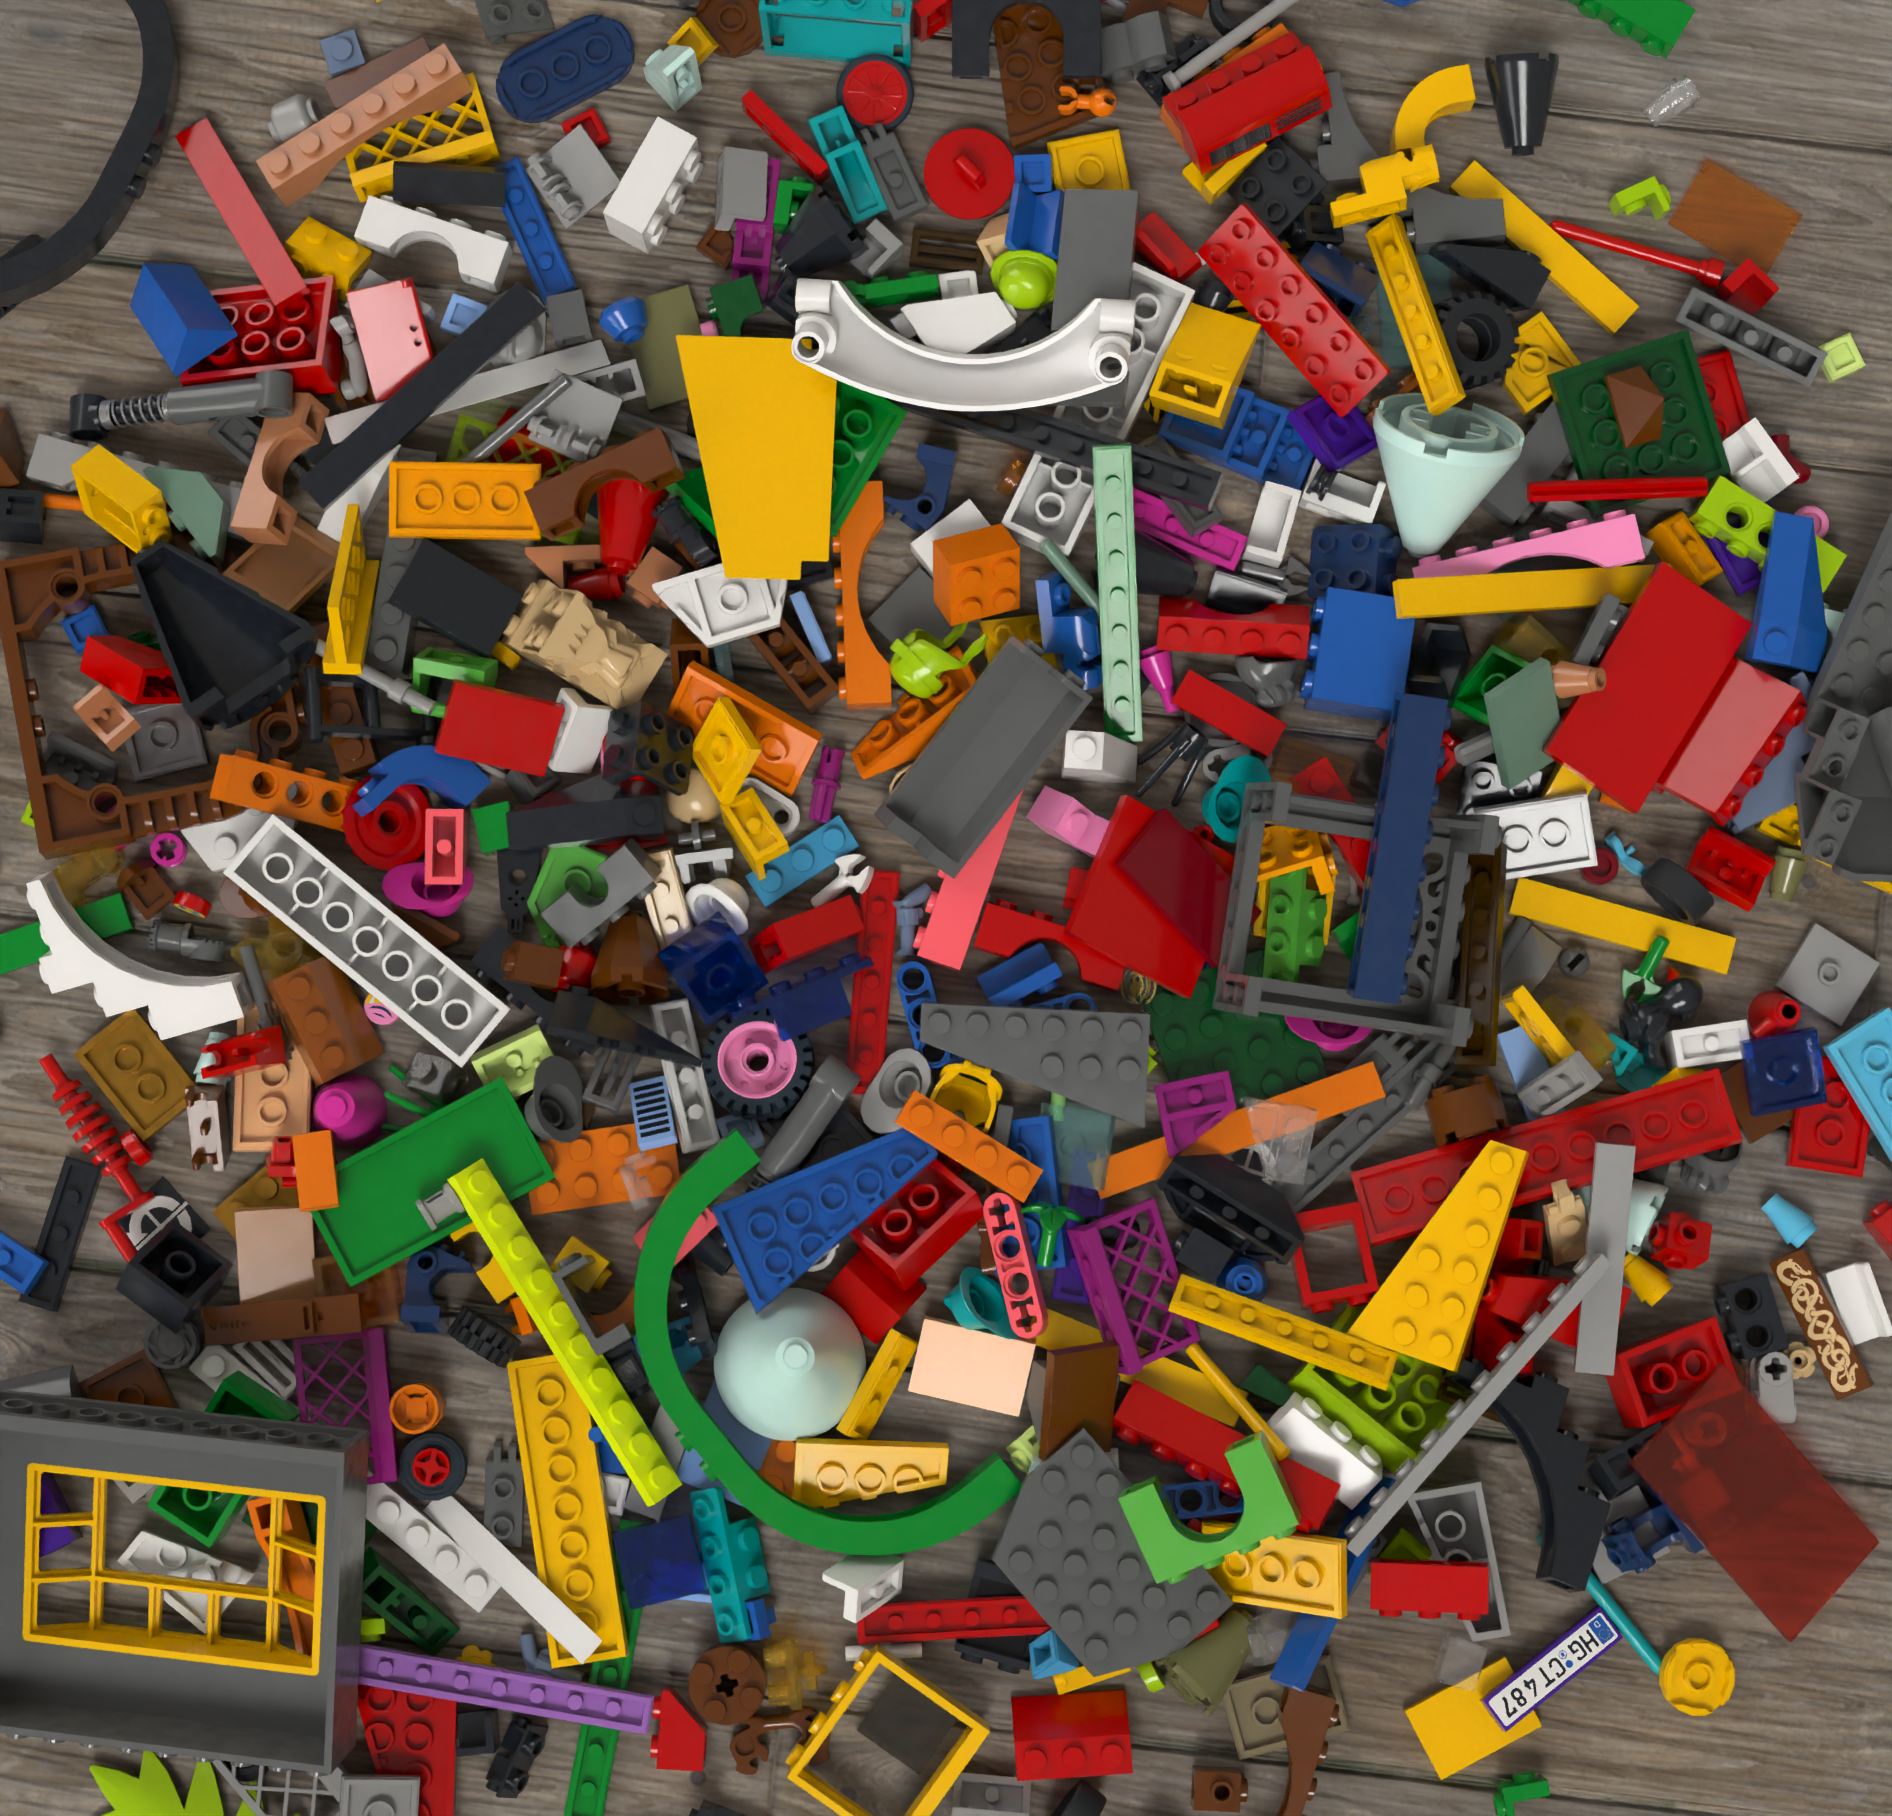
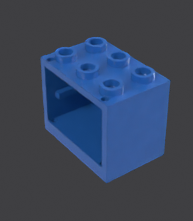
(1356, 655)

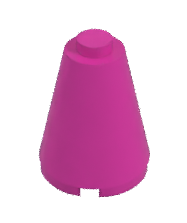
(351, 1109)

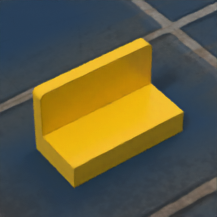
(1219, 180)
(753, 831)

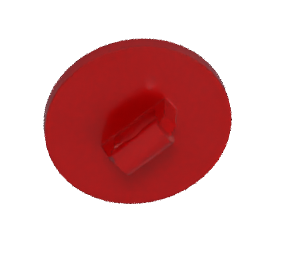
(969, 174)

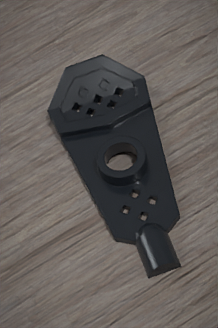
(508, 863)

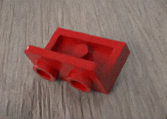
(1729, 867)

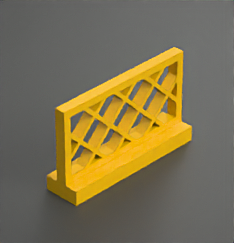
(467, 150)
(350, 600)

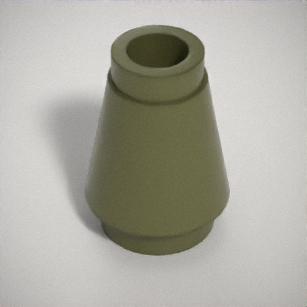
(1787, 873)

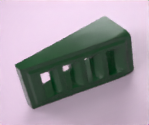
(1265, 1385)

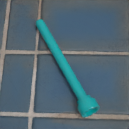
(1621, 1621)

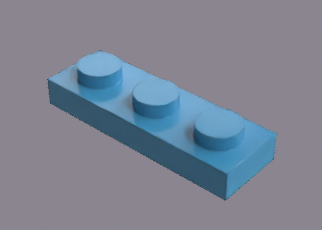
(803, 861)

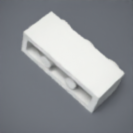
(1327, 1448)

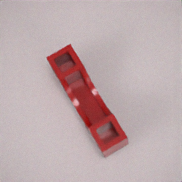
(1192, 627)
(1322, 781)
(1006, 931)
(1517, 1250)

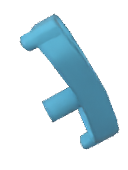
(1631, 864)

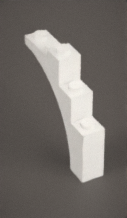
(121, 984)

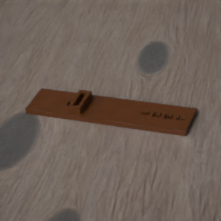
(283, 1319)

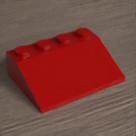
(286, 340)

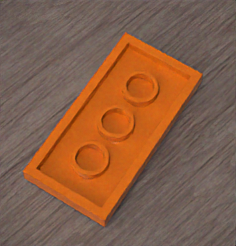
(784, 740)
(589, 1170)

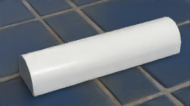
(685, 1083)

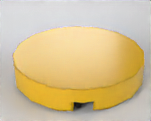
(1696, 1676)

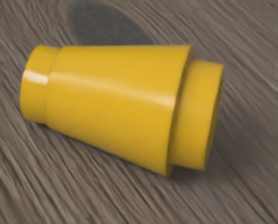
(1645, 1279)

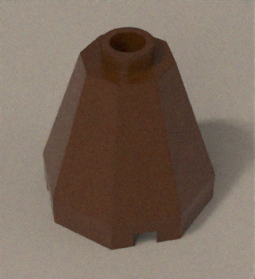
(629, 964)

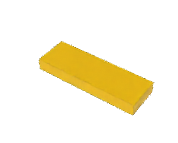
(877, 1385)

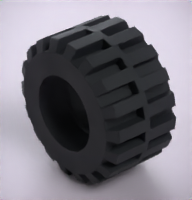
(1493, 334)

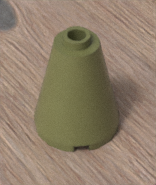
(1210, 1662)

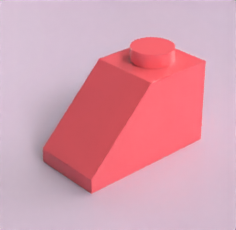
(446, 846)

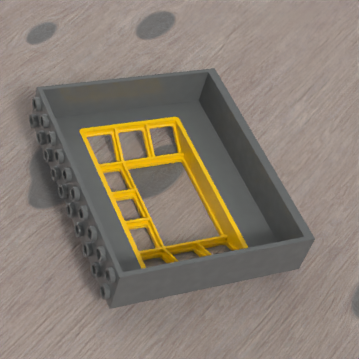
(170, 1687)

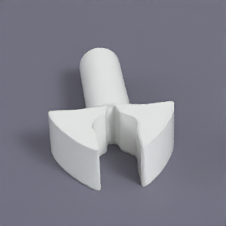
(845, 880)

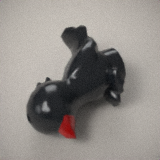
(1651, 1018)

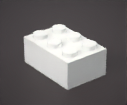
(654, 186)

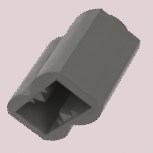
(1136, 46)

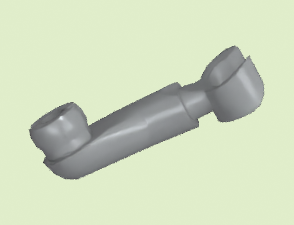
(357, 368)

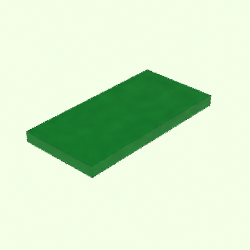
(381, 1183)

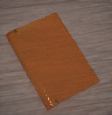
(1734, 218)

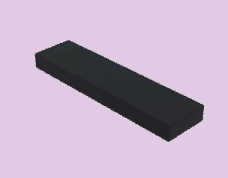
(64, 1230)

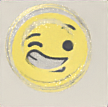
(1137, 988)

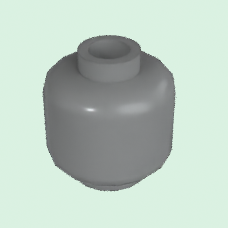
(293, 116)

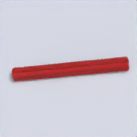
(1616, 489)

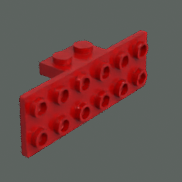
(1293, 310)

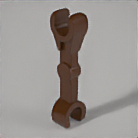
(986, 1255)

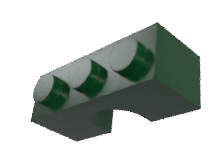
(735, 304)

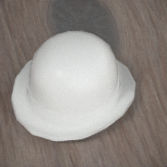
(722, 896)

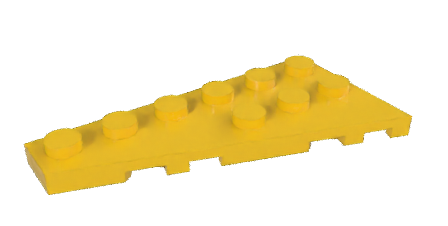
(1439, 1282)

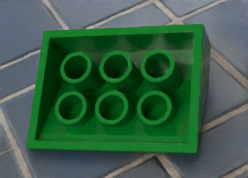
(861, 436)

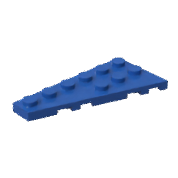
(800, 1218)

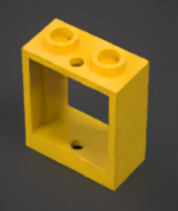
(121, 500)

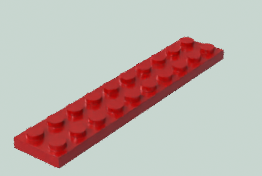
(1661, 1121)

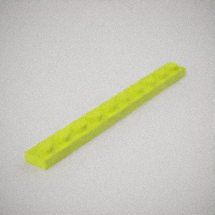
(545, 1304)

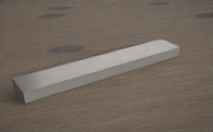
(1607, 1235)

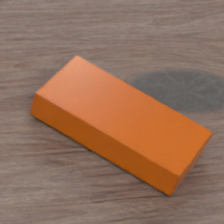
(316, 1171)

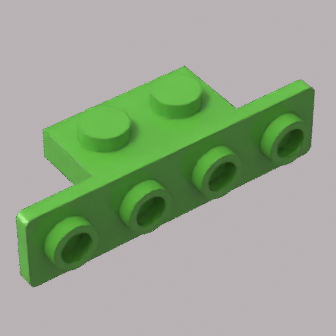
(1293, 927)

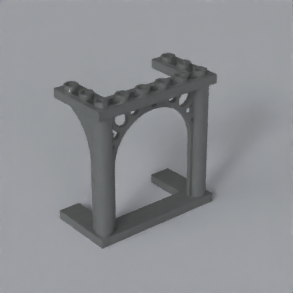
(1423, 1016)

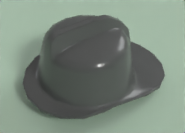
(556, 1101)

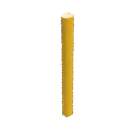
(1236, 1399)

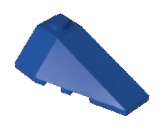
(1789, 605)

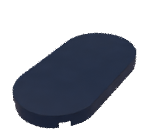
(565, 68)

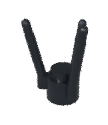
(1186, 743)

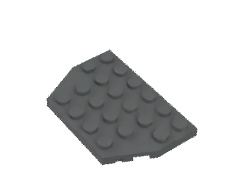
(1086, 1572)

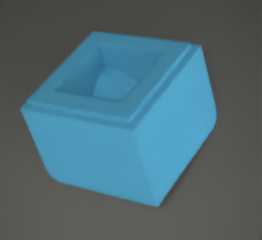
(1051, 1656)

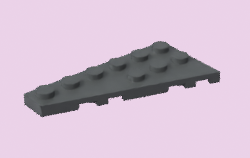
(1070, 1052)

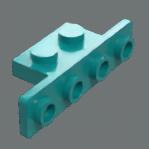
(731, 1563)

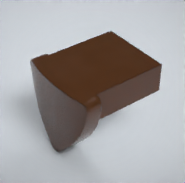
(145, 887)

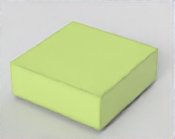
(1842, 358)

